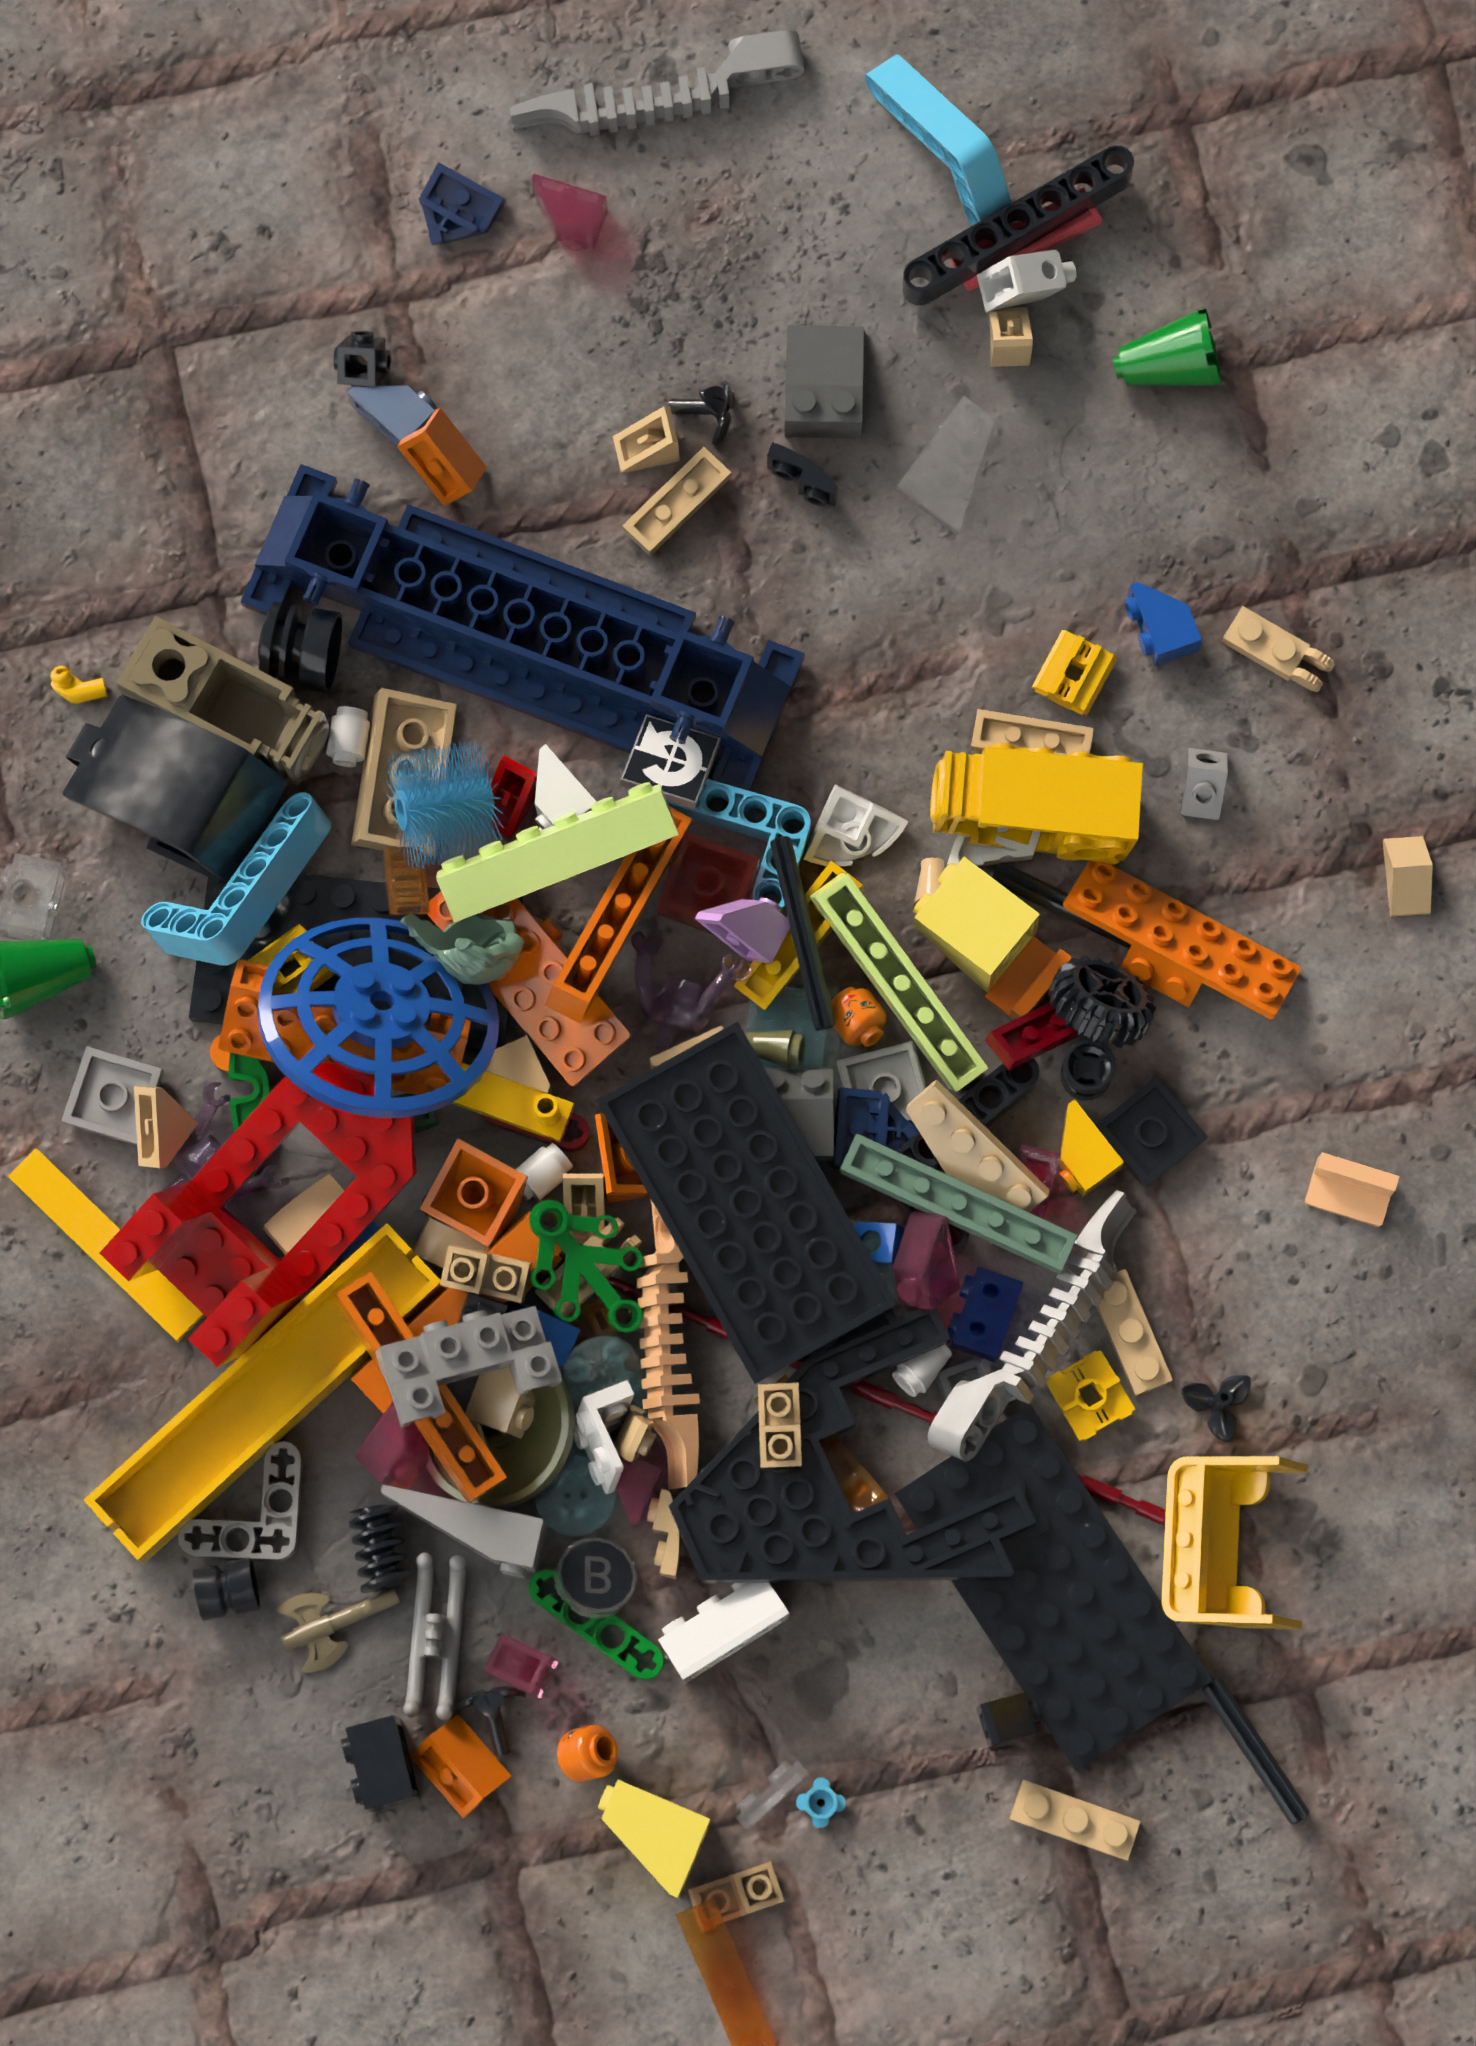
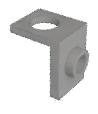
(1204, 784)

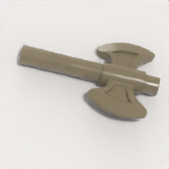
(316, 1629)

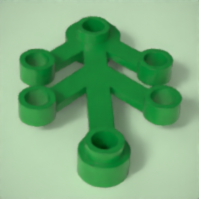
(581, 1260)

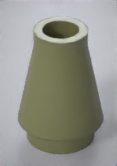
(778, 1047)

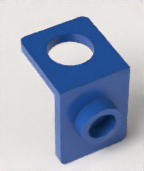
(891, 1237)

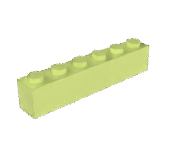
(556, 852)
(898, 982)

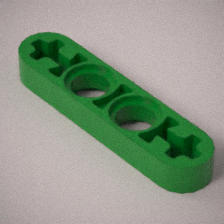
(593, 1628)

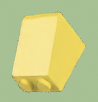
(975, 922)
(656, 1832)

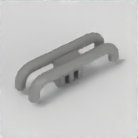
(436, 1636)

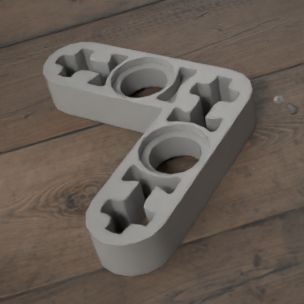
(270, 1520)

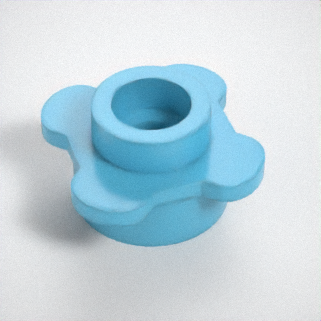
(820, 1790)

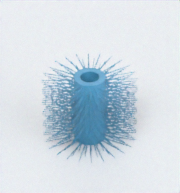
(443, 803)

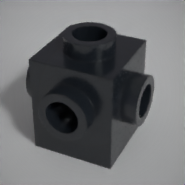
(353, 368)

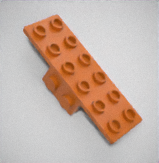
(1177, 945)
(524, 990)

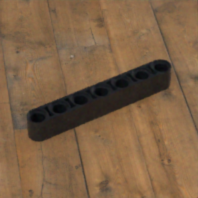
(1025, 209)

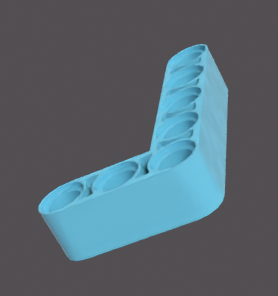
(944, 133)
(734, 820)
(250, 895)

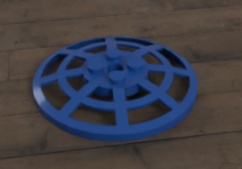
(371, 1026)

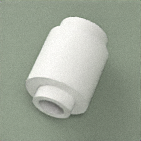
(348, 736)
(544, 1171)

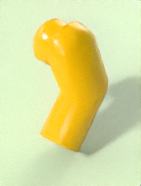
(74, 689)

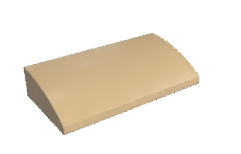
(397, 724)

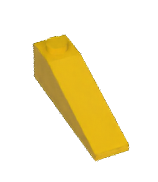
(769, 979)

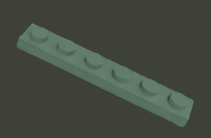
(961, 1203)

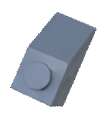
(392, 409)

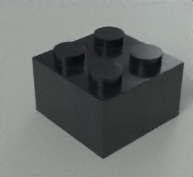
(380, 1763)

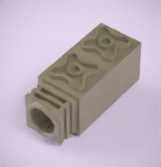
(225, 698)

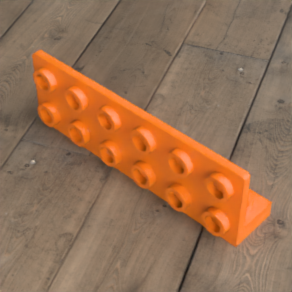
(242, 1035)

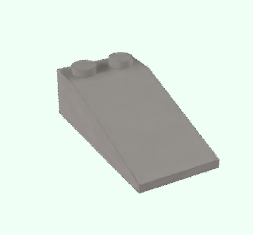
(495, 1534)

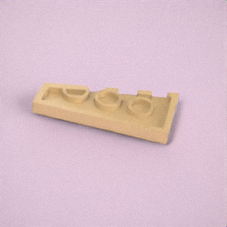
(971, 1151)

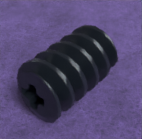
(379, 1548)

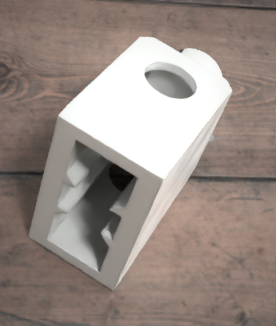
(1024, 279)

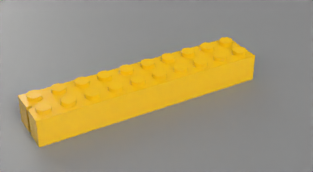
(254, 1402)

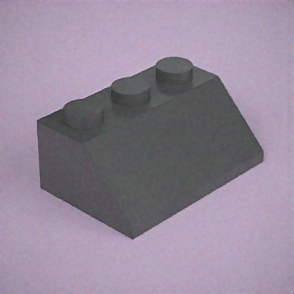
(810, 1104)

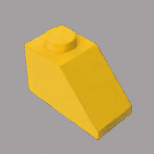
(1085, 1153)

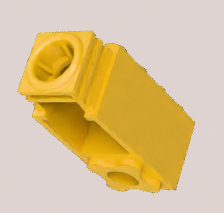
(1076, 800)

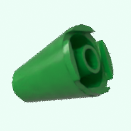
(1172, 355)
(39, 970)

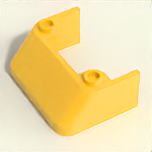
(1204, 1540)

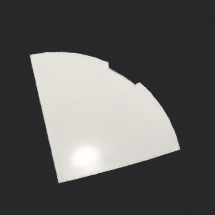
(851, 829)

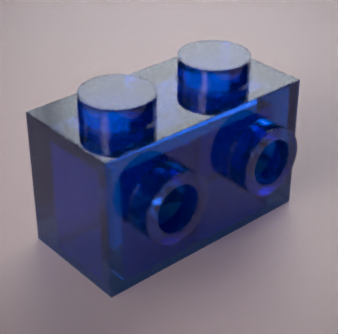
(985, 1314)

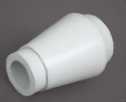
(919, 1373)

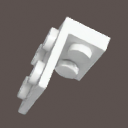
(596, 1418)

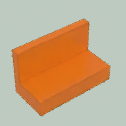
(443, 458)
(1027, 979)
(460, 1765)

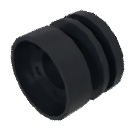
(294, 646)

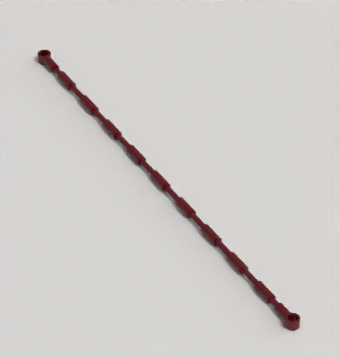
(889, 1400)

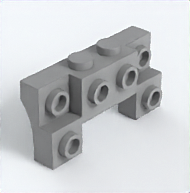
(463, 1351)

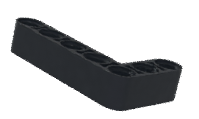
(1009, 1093)

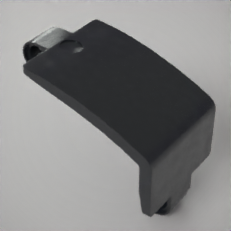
(174, 784)

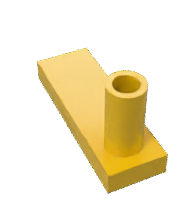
(518, 1105)

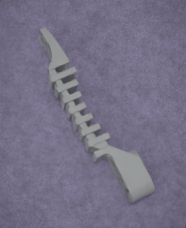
(750, 62)
(977, 1405)

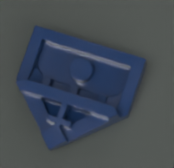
(457, 206)
(870, 1116)

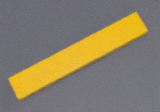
(92, 1232)

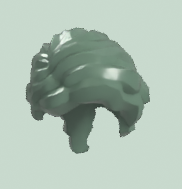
(472, 949)

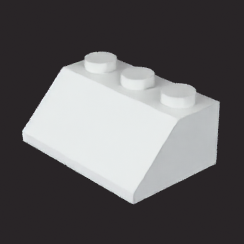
(722, 1628)

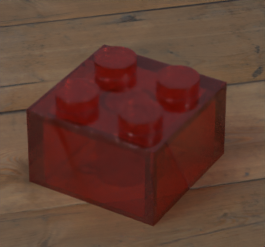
(705, 878)

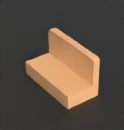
(1350, 1189)

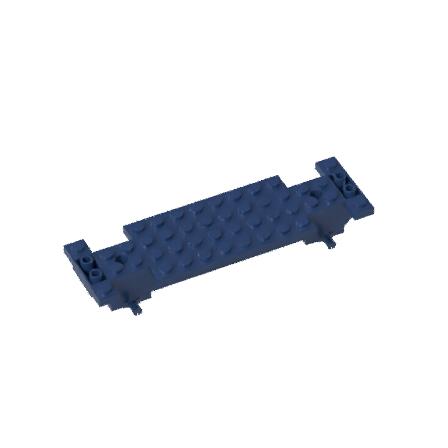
(522, 626)

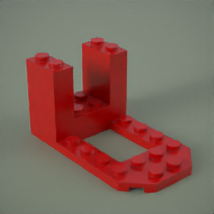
(219, 1261)

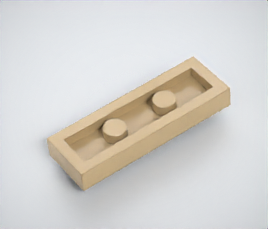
(677, 501)
(1029, 733)
(1132, 1336)
(1074, 1820)

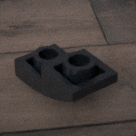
(813, 481)

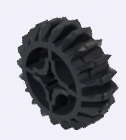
(1101, 1001)

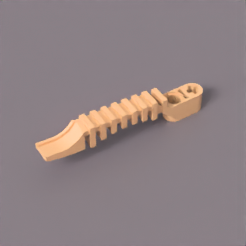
(678, 1432)

